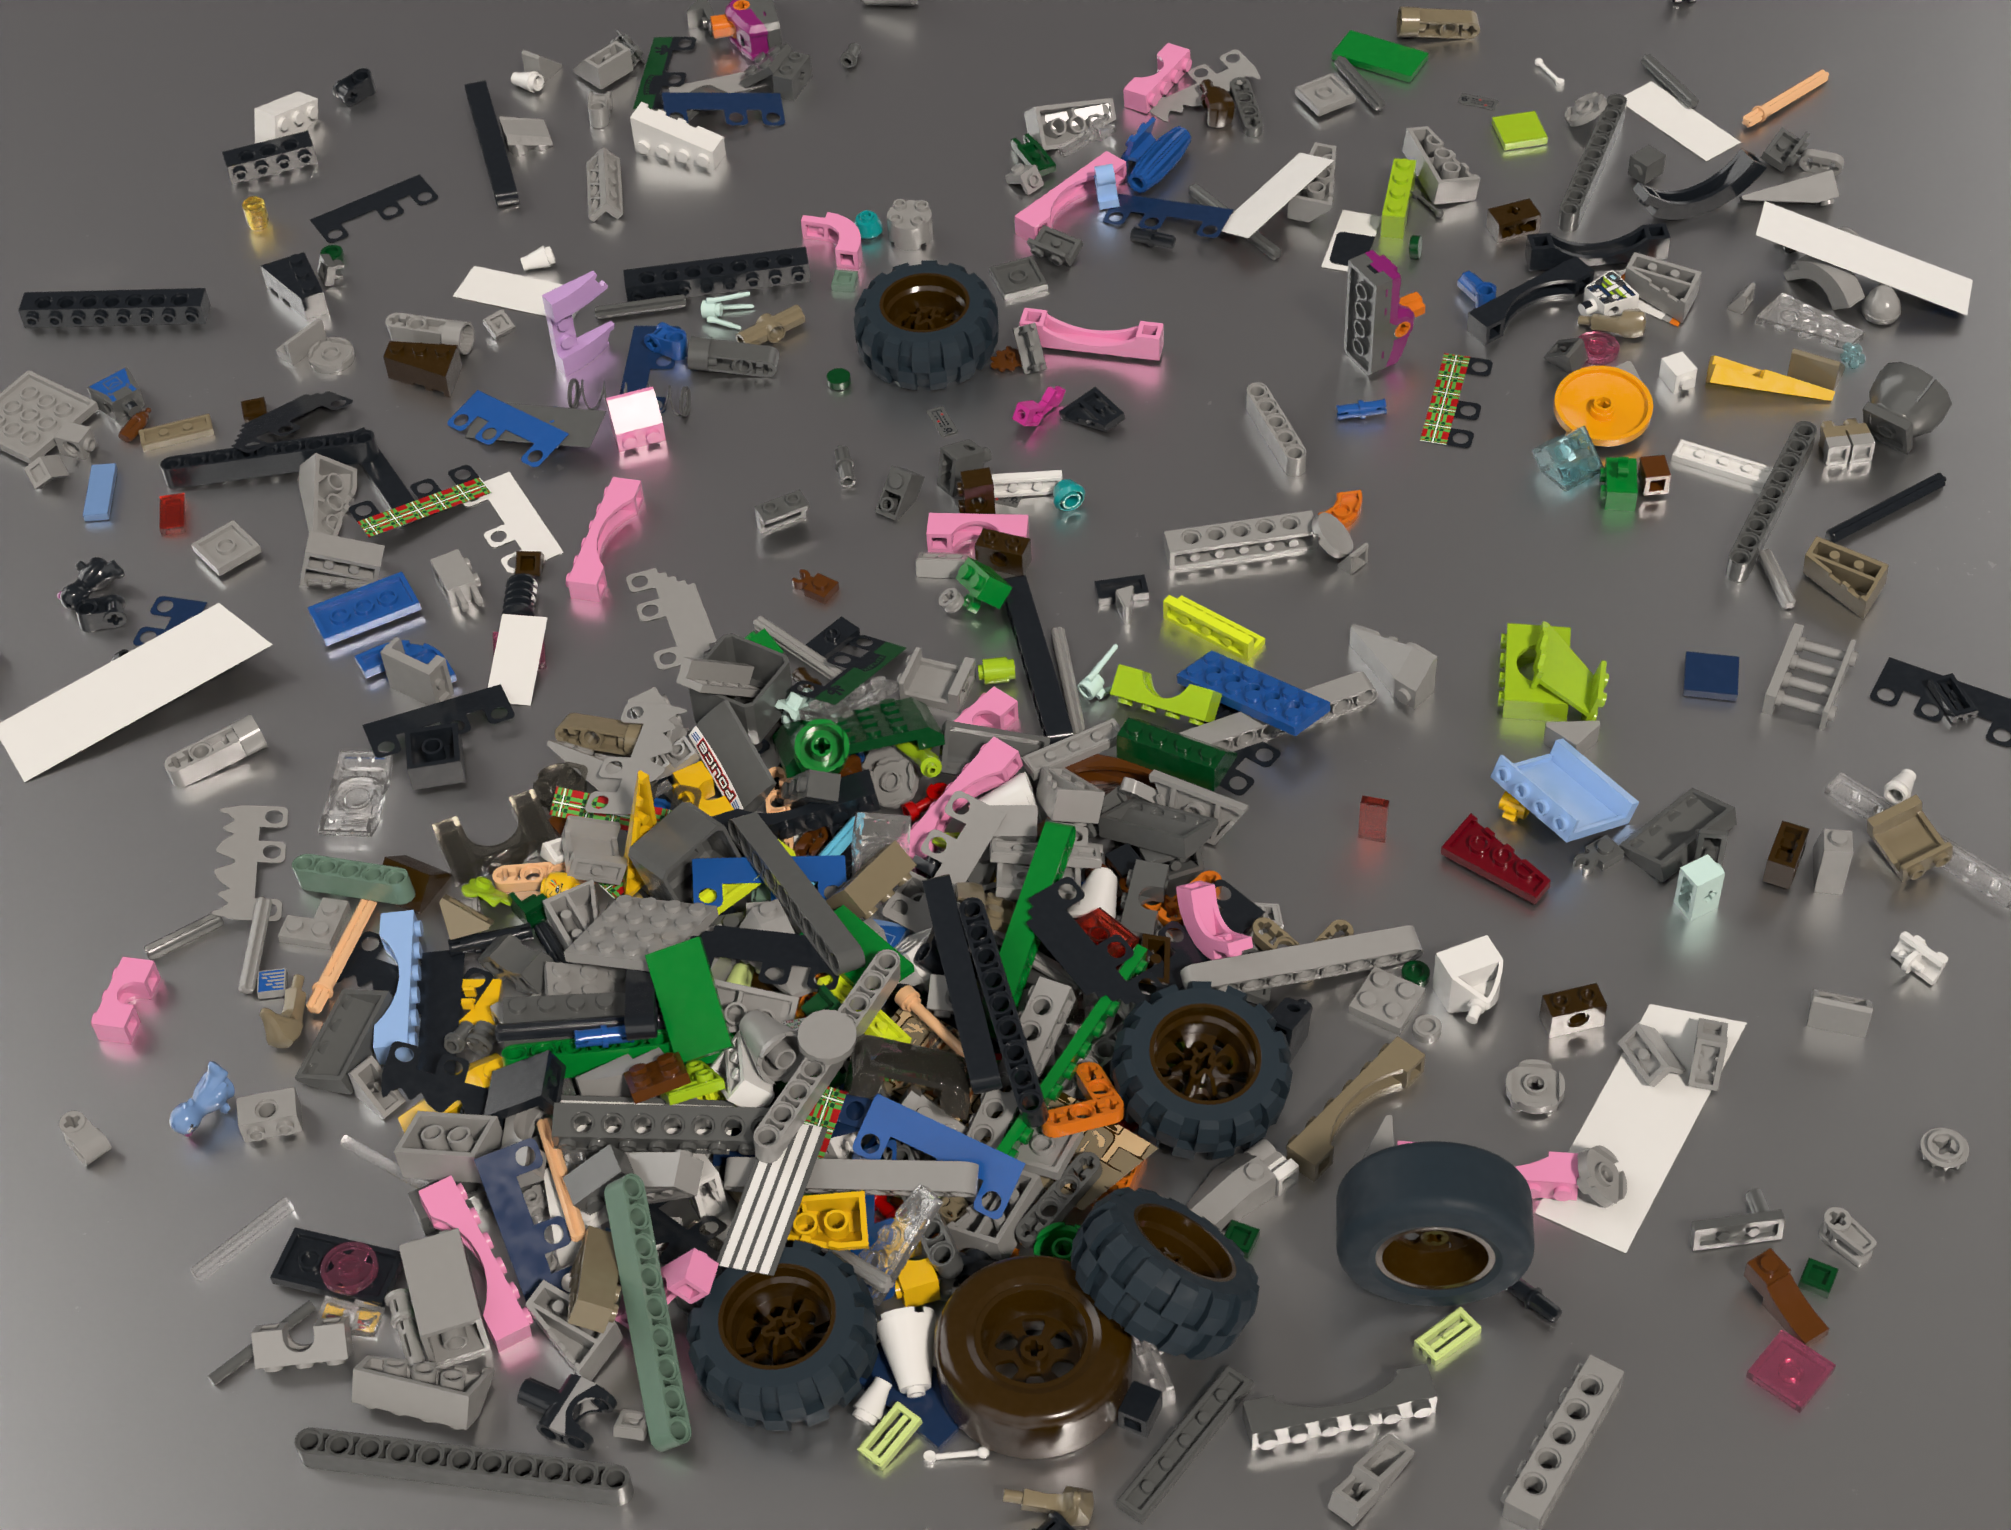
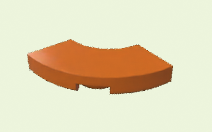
(1347, 507)

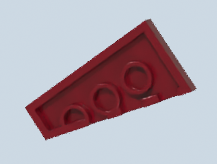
(1487, 856)

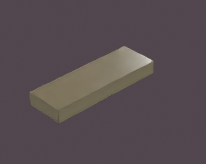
(176, 432)

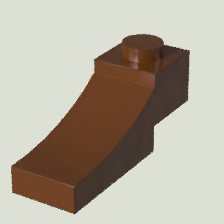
(1783, 1298)

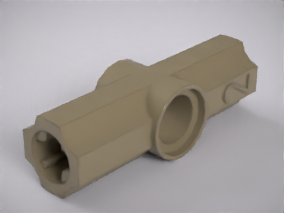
(772, 327)

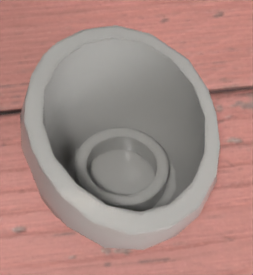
(1881, 305)

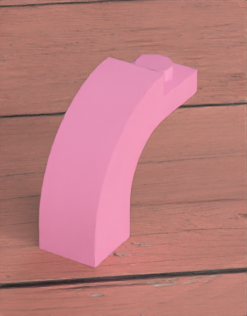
(839, 231)
(1204, 922)

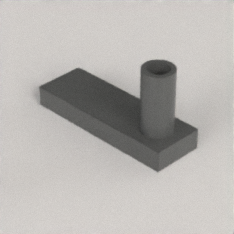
(1740, 1229)

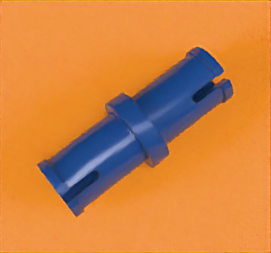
(1361, 409)
(600, 1036)

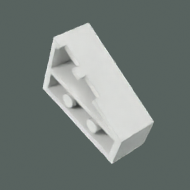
(285, 116)

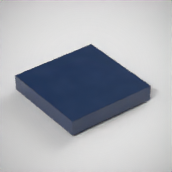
(1711, 676)

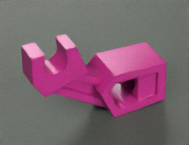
(1035, 411)

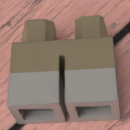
(1846, 442)

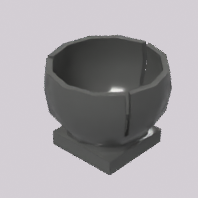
(1893, 407)

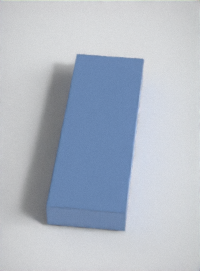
(100, 492)

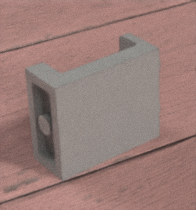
(421, 681)
(936, 682)
(593, 850)

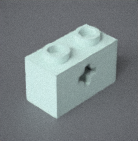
(1699, 887)

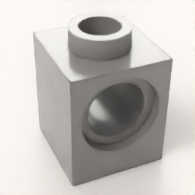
(75, 440)

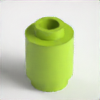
(996, 670)

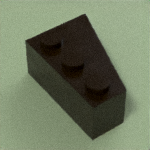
(424, 364)

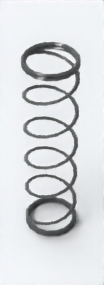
(578, 390)

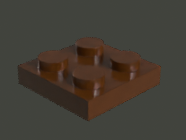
(656, 1077)

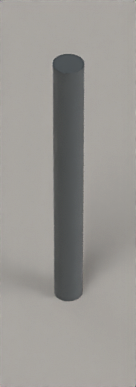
(247, 1353)

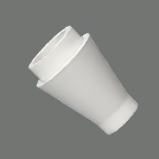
(530, 80)
(540, 258)
(1900, 787)
(872, 1403)

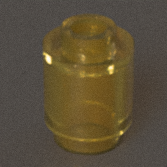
(255, 213)

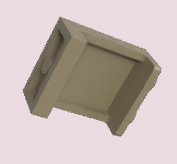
(1908, 839)

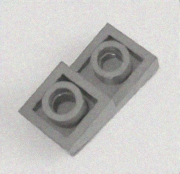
(681, 757)

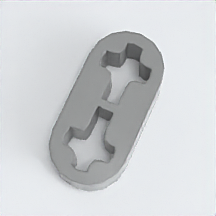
(1821, 161)
(1138, 790)

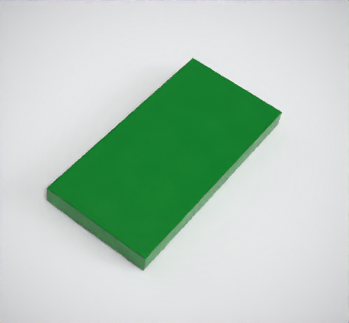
(1381, 56)
(870, 943)
(689, 1000)

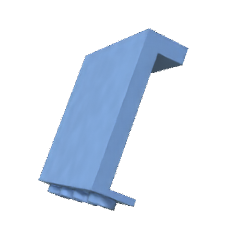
(1566, 792)

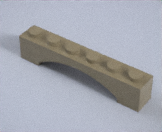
(1394, 1067)

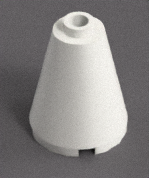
(1013, 792)
(1099, 891)
(909, 1347)

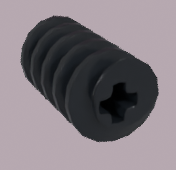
(520, 595)

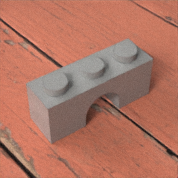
(275, 1348)

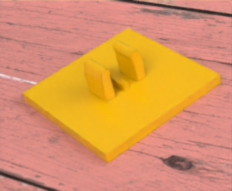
(481, 1009)

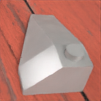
(1060, 122)
(1809, 190)
(581, 755)
(741, 999)

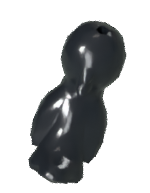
(91, 578)

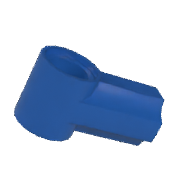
(1476, 289)

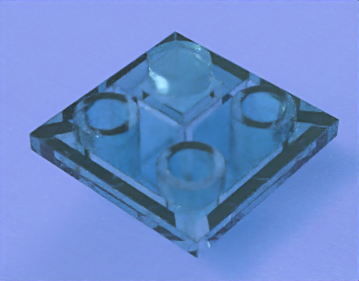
(1568, 458)

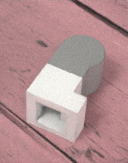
(1277, 1164)

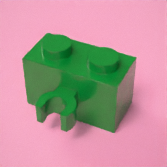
(1620, 484)
(982, 584)

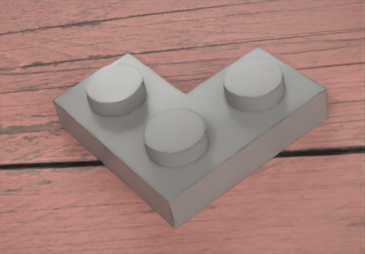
(319, 931)

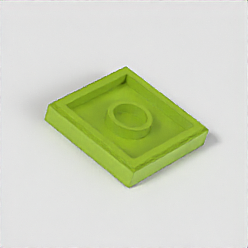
(1519, 130)

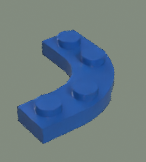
(371, 662)

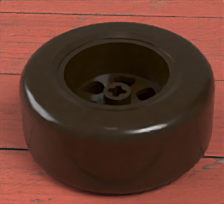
(1021, 1416)

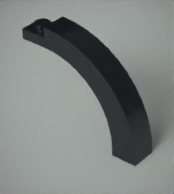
(1705, 196)

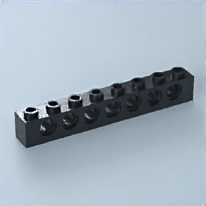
(718, 275)
(114, 308)

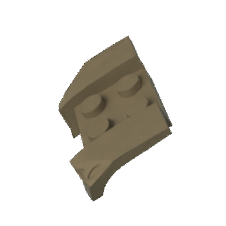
(998, 909)

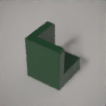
(529, 909)
(821, 1001)

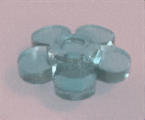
(1851, 354)

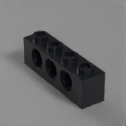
(270, 157)

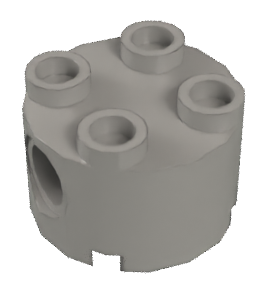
(909, 224)

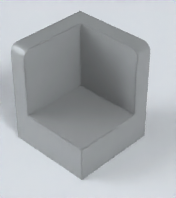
(45, 470)

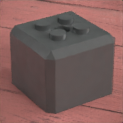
(770, 674)
(667, 851)

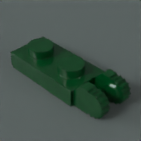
(1033, 154)

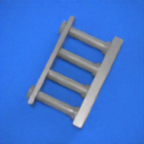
(1790, 660)

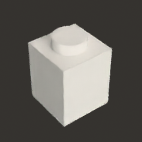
(1678, 372)

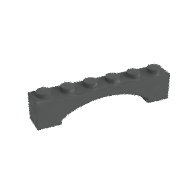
(1278, 1423)

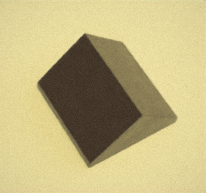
(425, 879)

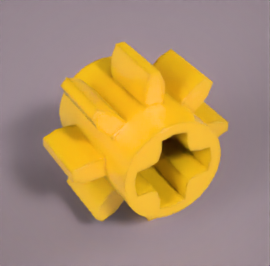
(1512, 808)

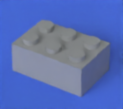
(446, 1145)

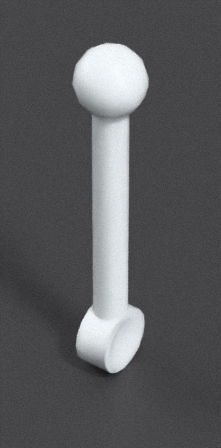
(1559, 81)
(930, 1456)

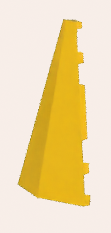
(1734, 374)
(641, 821)

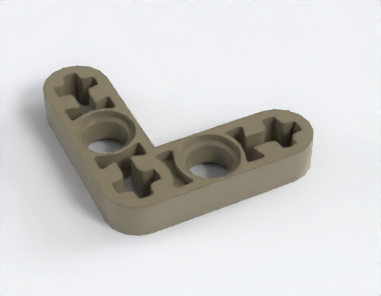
(1263, 941)

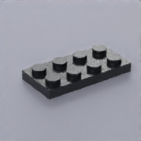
(302, 1261)

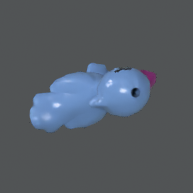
(208, 1096)

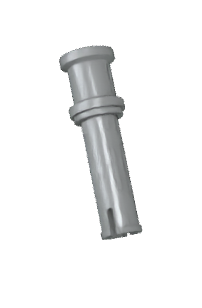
(405, 1323)

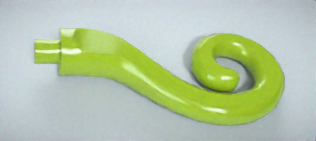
(925, 758)

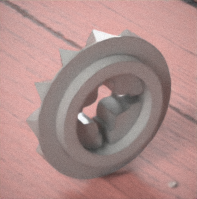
(1937, 1139)

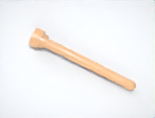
(909, 999)

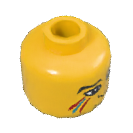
(557, 883)

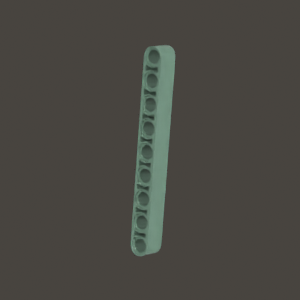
(647, 1313)

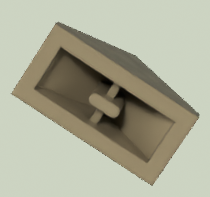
(462, 919)

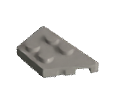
(1198, 800)

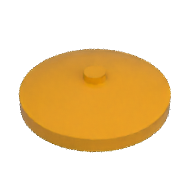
(1605, 400)

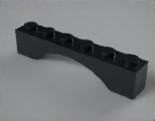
(1548, 251)
(1562, 281)
(855, 795)

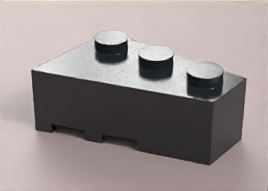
(297, 284)

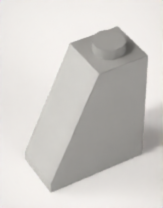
(1832, 860)

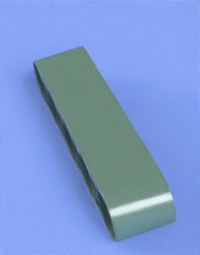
(353, 879)

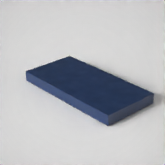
(937, 1423)

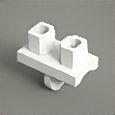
(1919, 958)

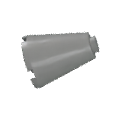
(771, 1046)

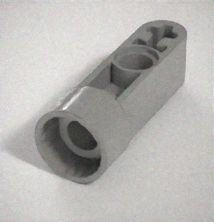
(431, 330)
(215, 752)

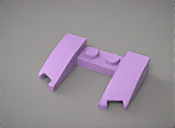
(559, 305)

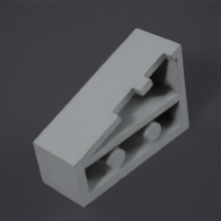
(340, 559)

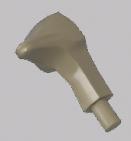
(1628, 324)
(287, 1027)
(1073, 1503)

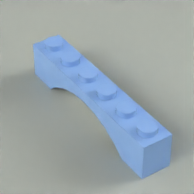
(400, 940)

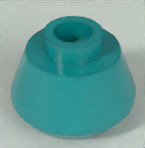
(868, 225)
(1068, 495)

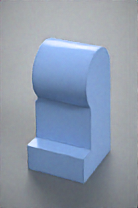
(1105, 187)

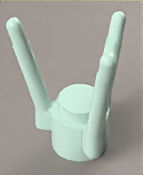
(713, 308)
(1093, 683)

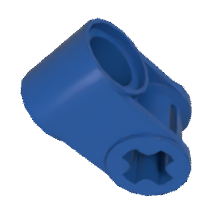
(668, 341)

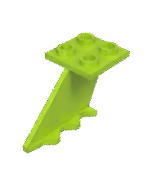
(1567, 676)

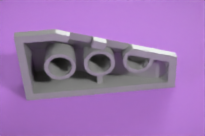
(326, 492)
(1402, 668)
(772, 917)
(1233, 1190)

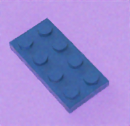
(364, 608)

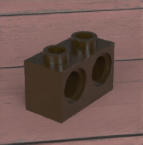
(1785, 855)

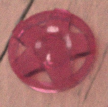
(1597, 349)
(349, 1268)

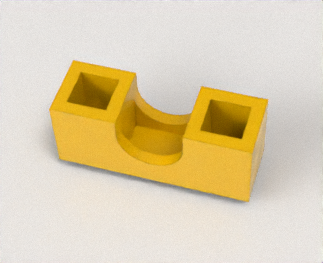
(699, 777)
(917, 1281)

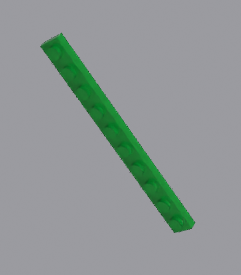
(1077, 1048)

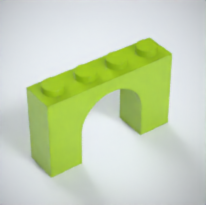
(1517, 697)

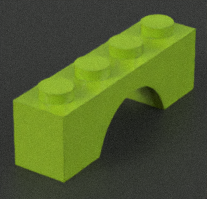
(1397, 198)
(1194, 702)

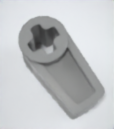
(1847, 1237)

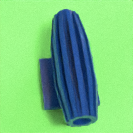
(1153, 156)

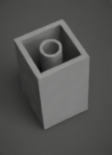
(444, 1297)

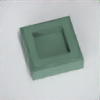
(844, 280)

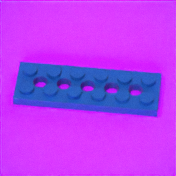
(1255, 693)

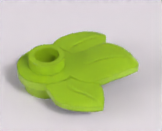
(483, 888)

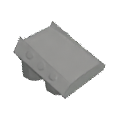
(525, 134)

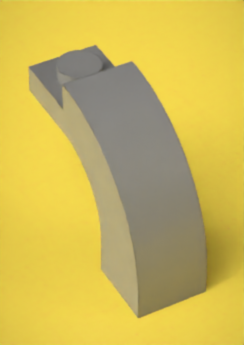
(1838, 283)

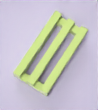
(1456, 1344)
(899, 1442)

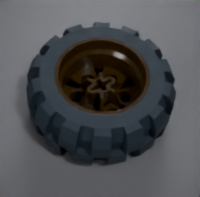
(926, 325)
(1177, 1109)
(1164, 1273)
(773, 1384)

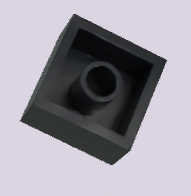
(434, 756)

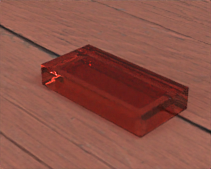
(172, 514)
(1373, 819)

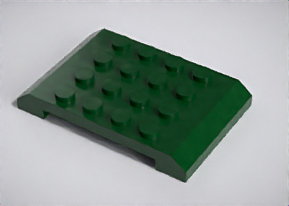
(869, 729)

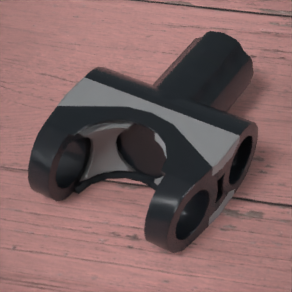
(565, 1408)

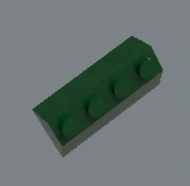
(1173, 753)

